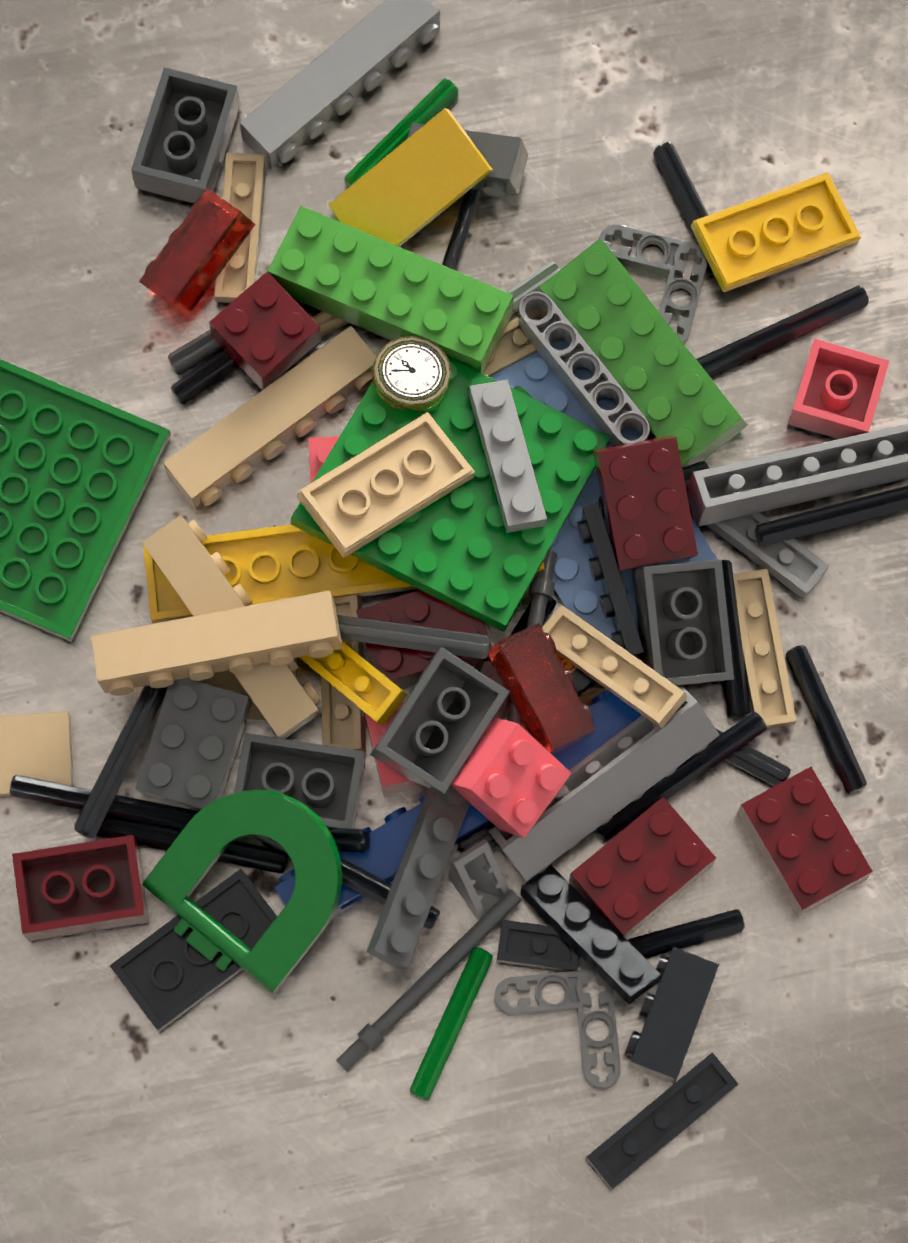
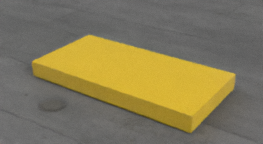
(413, 182)
(775, 232)

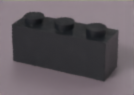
(671, 1014)

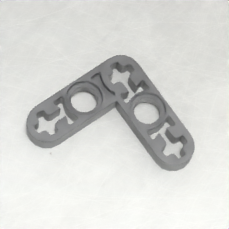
(669, 266)
(573, 1000)

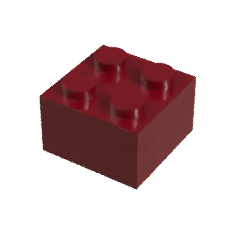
(265, 331)

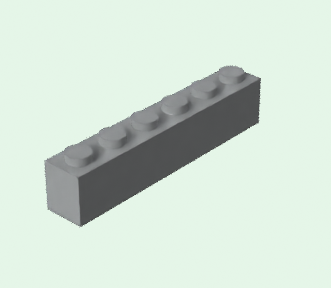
(338, 77)
(799, 475)
(607, 783)

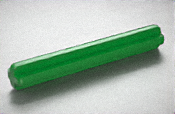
(423, 112)
(451, 1023)

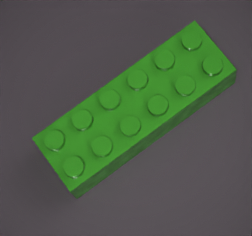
(390, 289)
(643, 353)

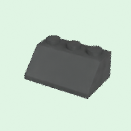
(439, 722)

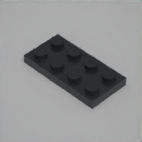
(170, 974)

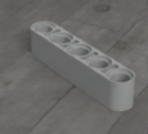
(579, 356)

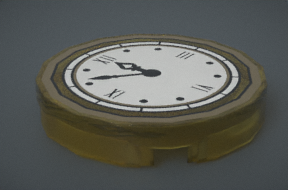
(411, 373)

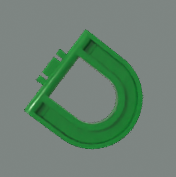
(302, 919)

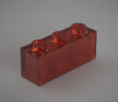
(197, 252)
(542, 689)

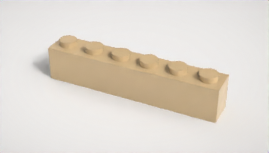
(272, 419)
(205, 590)
(216, 643)

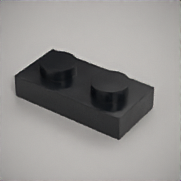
(535, 947)

